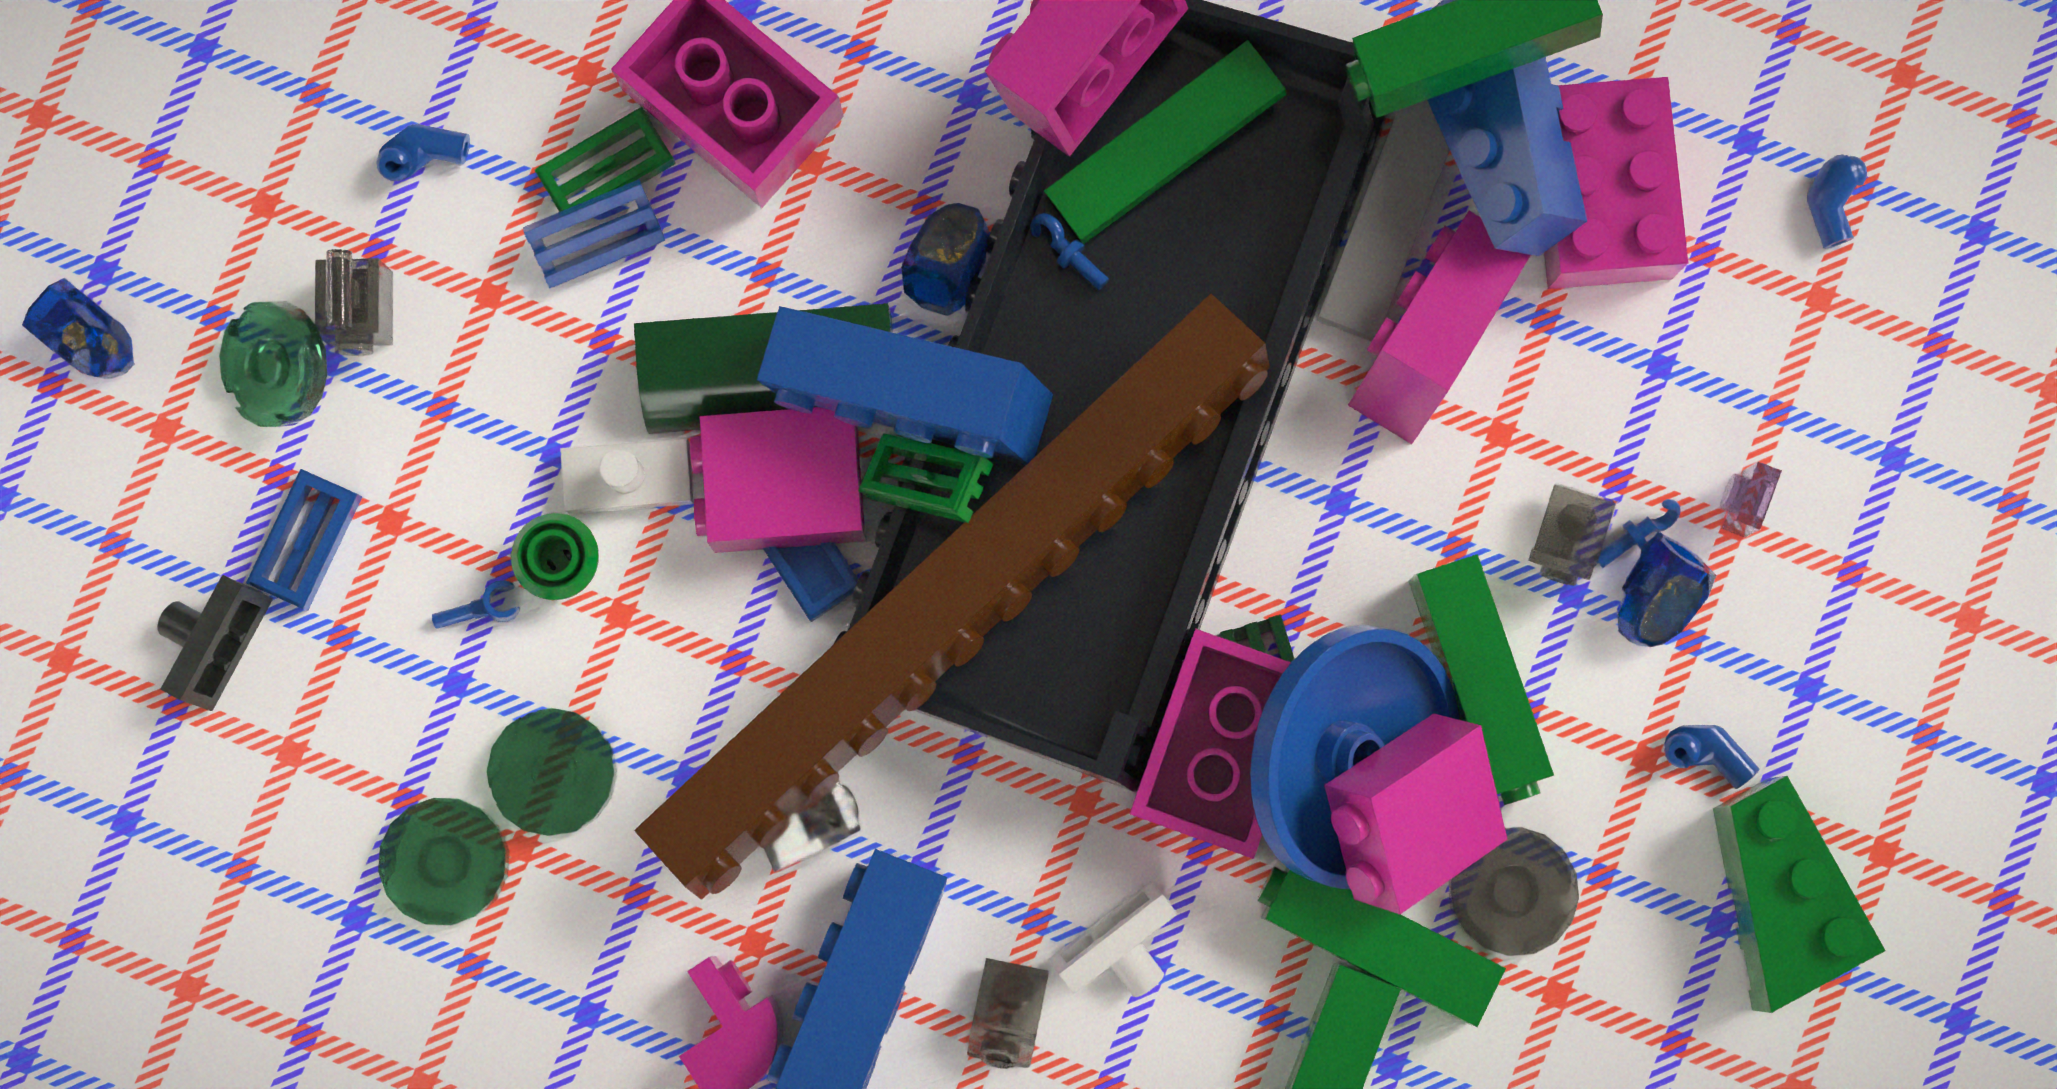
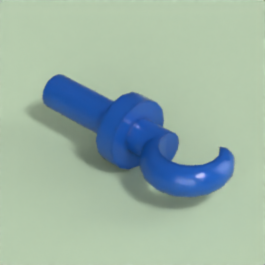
(1069, 252)
(1636, 533)

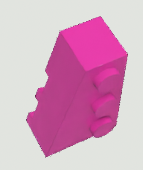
(1438, 330)

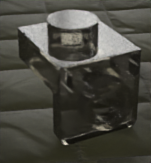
(1572, 534)
(816, 828)
(1007, 1014)

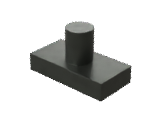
(211, 640)

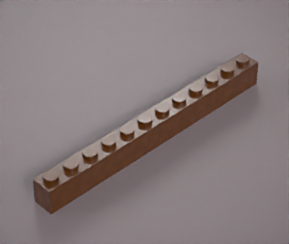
(955, 599)

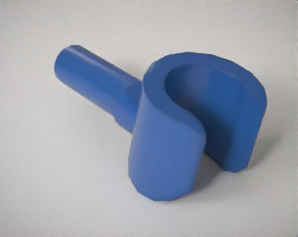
(478, 608)

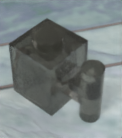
(353, 302)

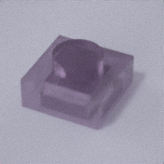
(1748, 498)

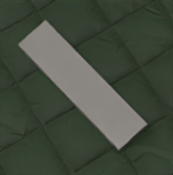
(1386, 223)

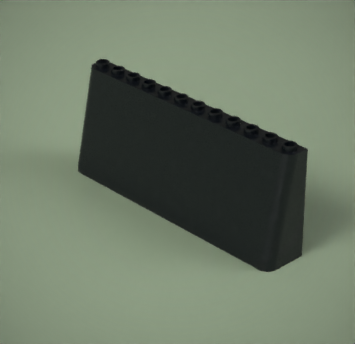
(1256, 227)

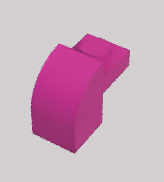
(749, 1039)

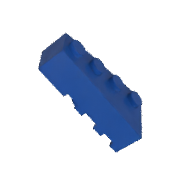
(1514, 156)
(905, 384)
(862, 976)

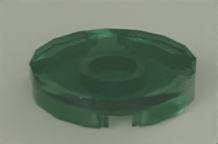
(273, 363)
(552, 772)
(443, 861)

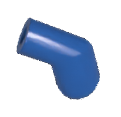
(417, 147)
(1829, 195)
(1709, 746)

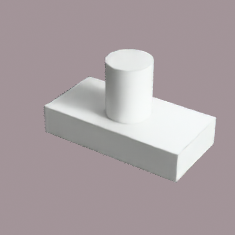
(627, 476)
(1117, 944)

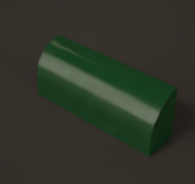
(714, 364)

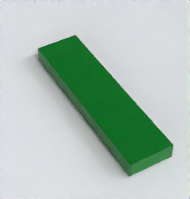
(1165, 142)

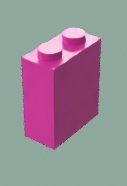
(778, 480)
(1416, 813)

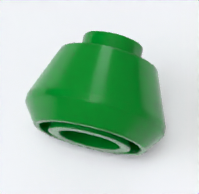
(546, 540)

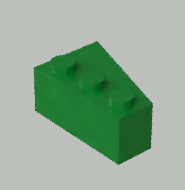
(1788, 896)

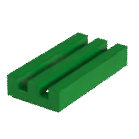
(595, 144)
(961, 488)

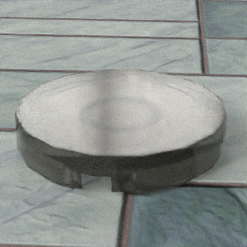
(1516, 895)

